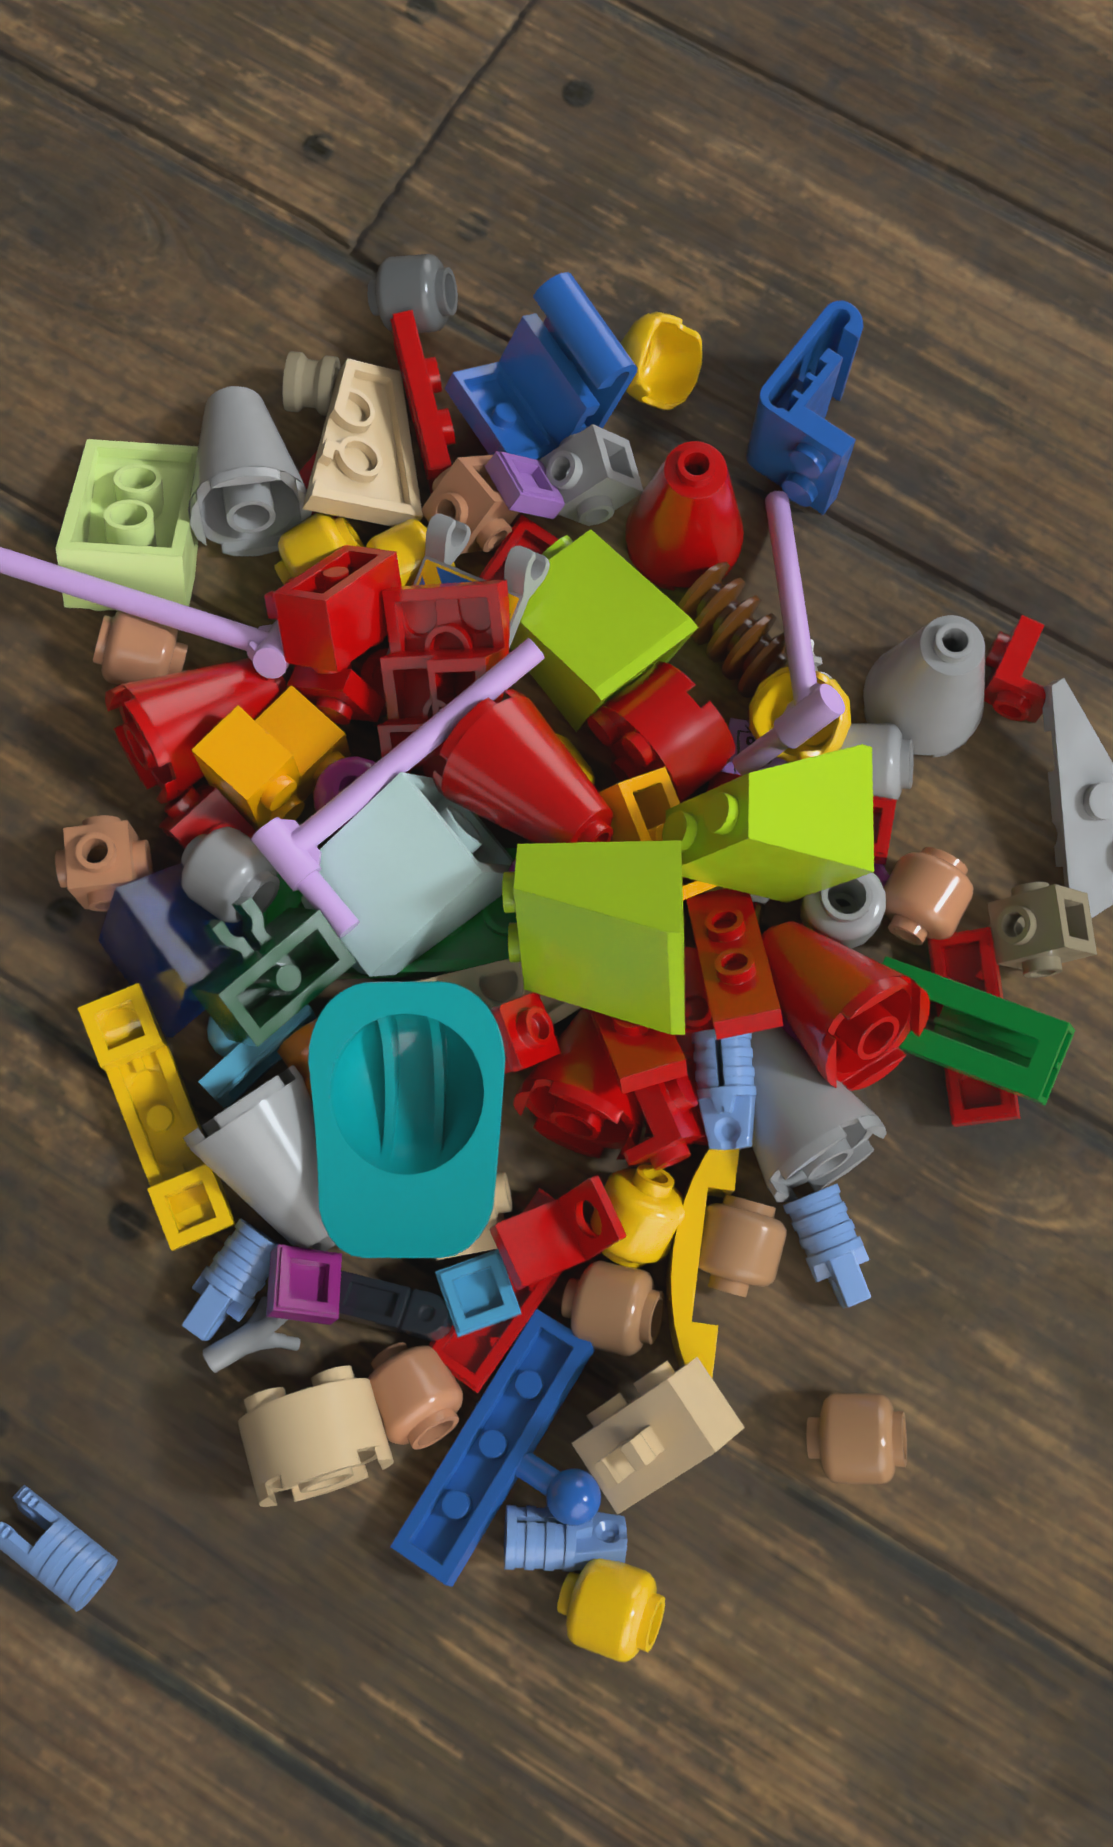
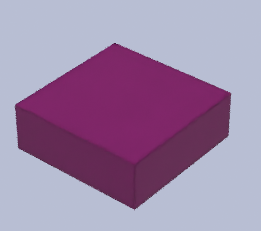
(304, 1285)

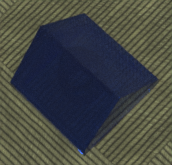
(161, 943)

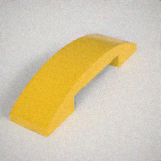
(157, 1114)
(691, 1339)

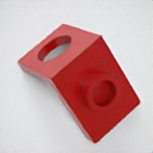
(556, 1234)

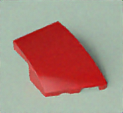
(438, 648)

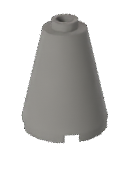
(243, 477)
(931, 686)
(803, 1122)
(270, 1157)

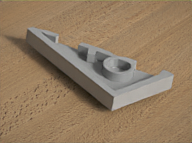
(1080, 798)

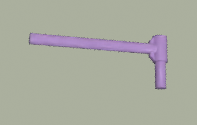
(261, 643)
(813, 703)
(294, 847)

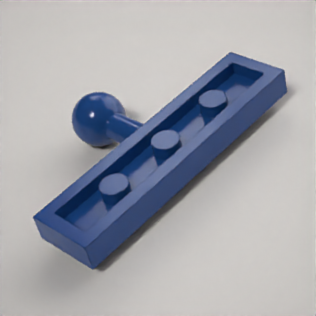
(498, 1450)

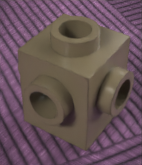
(1041, 928)

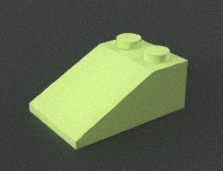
(132, 519)

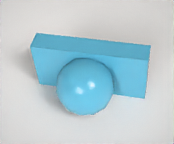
(246, 1063)

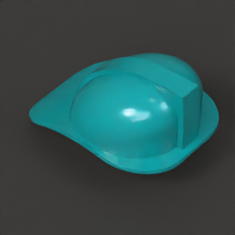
(406, 1117)

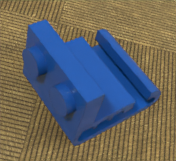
(549, 378)
(789, 430)

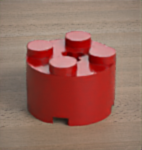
(661, 726)

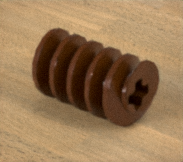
(732, 629)

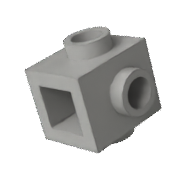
(593, 474)

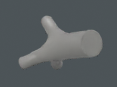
(253, 1336)

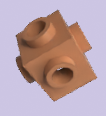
(471, 498)
(105, 839)

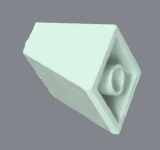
(410, 873)

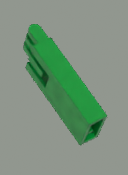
(989, 1037)

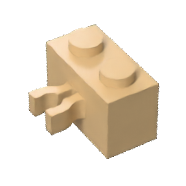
(656, 1435)

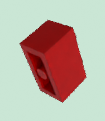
(334, 608)

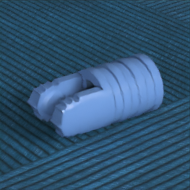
(63, 1556)

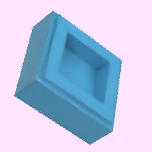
(478, 1293)

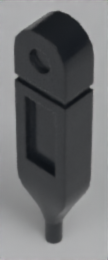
(393, 1307)

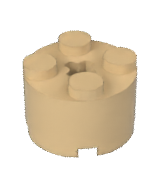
(313, 1436)

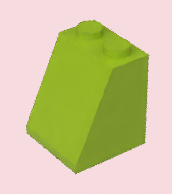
(596, 626)
(782, 827)
(602, 927)

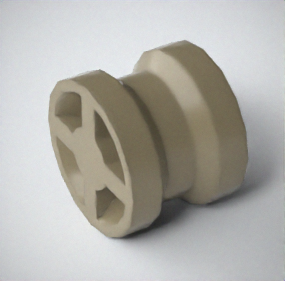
(309, 382)

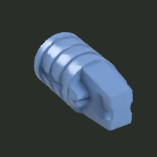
(725, 1088)
(831, 1243)
(231, 1280)
(541, 1542)

